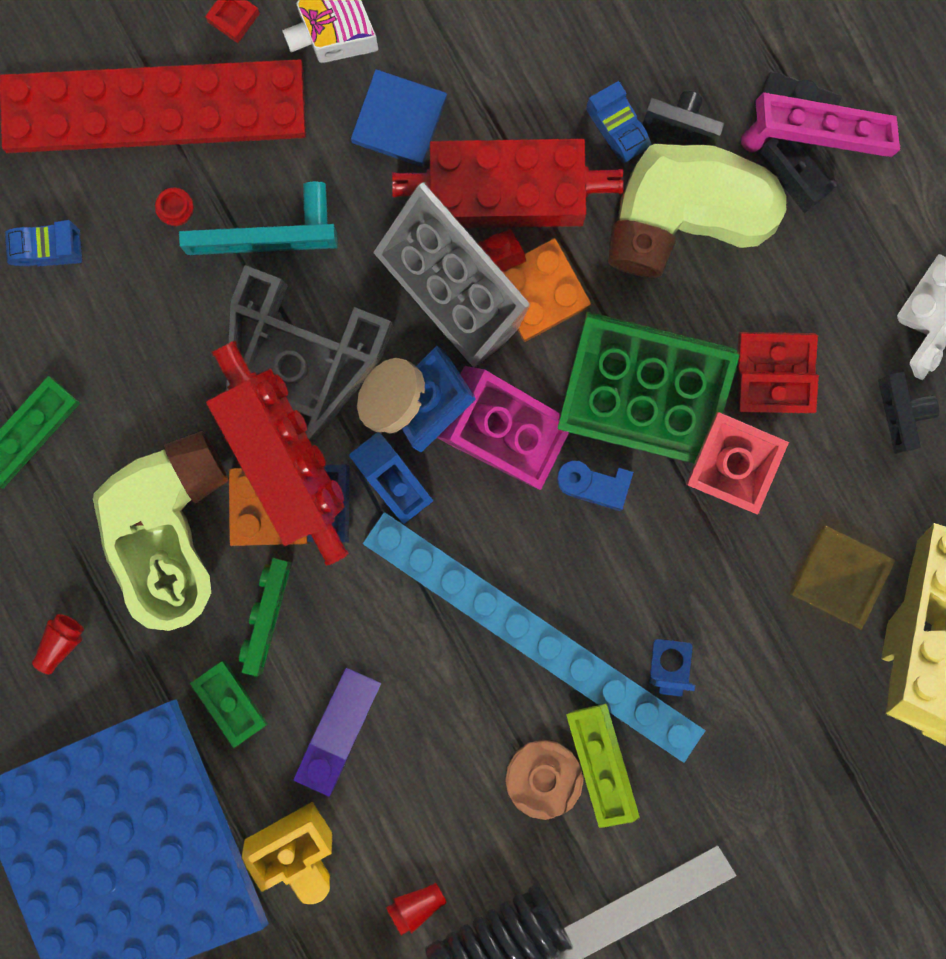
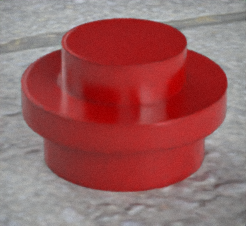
(174, 206)

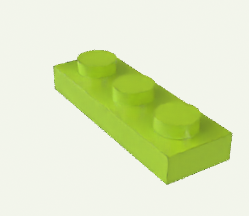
(603, 766)

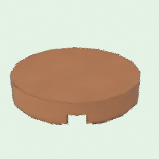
(544, 779)

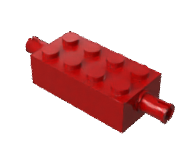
(511, 182)
(278, 455)

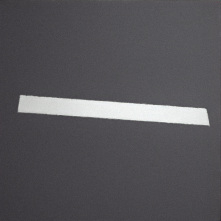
(647, 903)

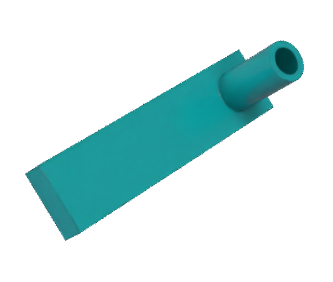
(312, 235)

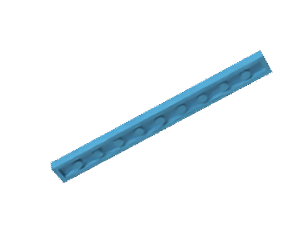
(534, 637)

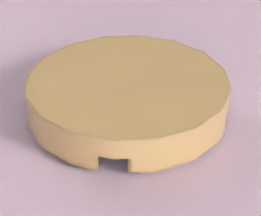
(390, 396)

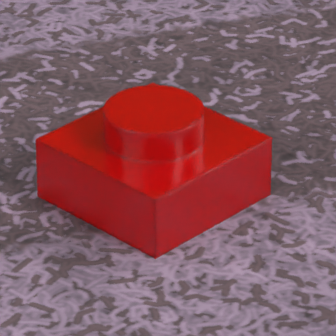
(232, 17)
(503, 250)

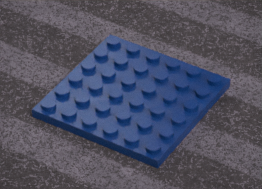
(124, 847)

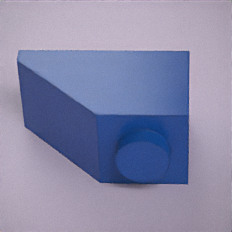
(390, 477)

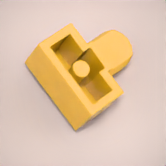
(292, 854)

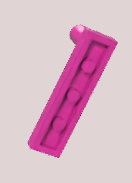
(821, 125)

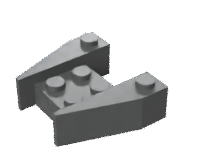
(314, 369)

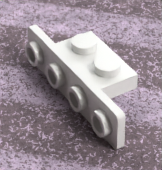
(927, 314)

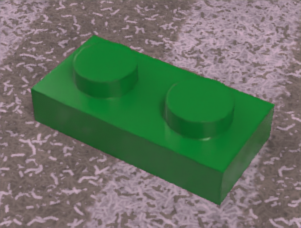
(228, 703)

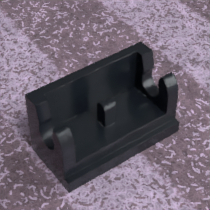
(797, 172)

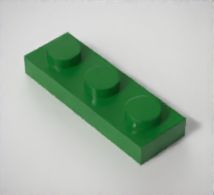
(33, 426)
(265, 616)

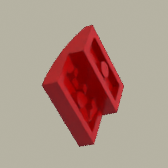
(777, 372)

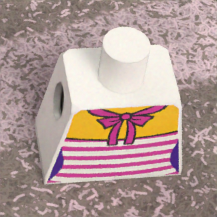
(333, 28)

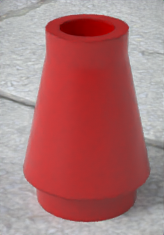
(57, 642)
(415, 908)

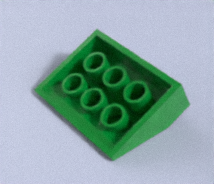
(646, 387)

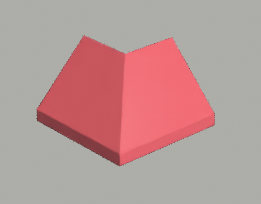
(737, 463)

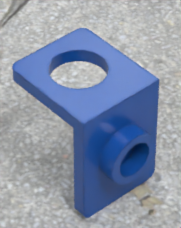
(676, 681)

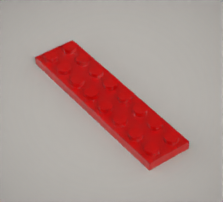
(152, 106)

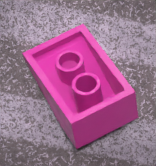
(506, 429)

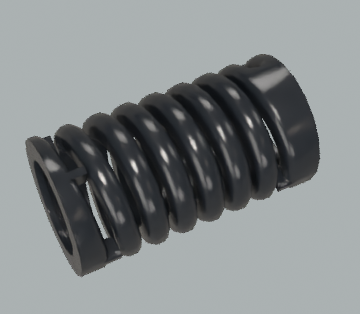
(540, 939)

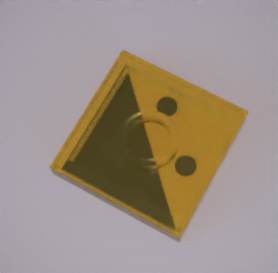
(842, 577)

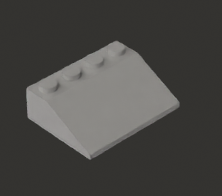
(451, 277)

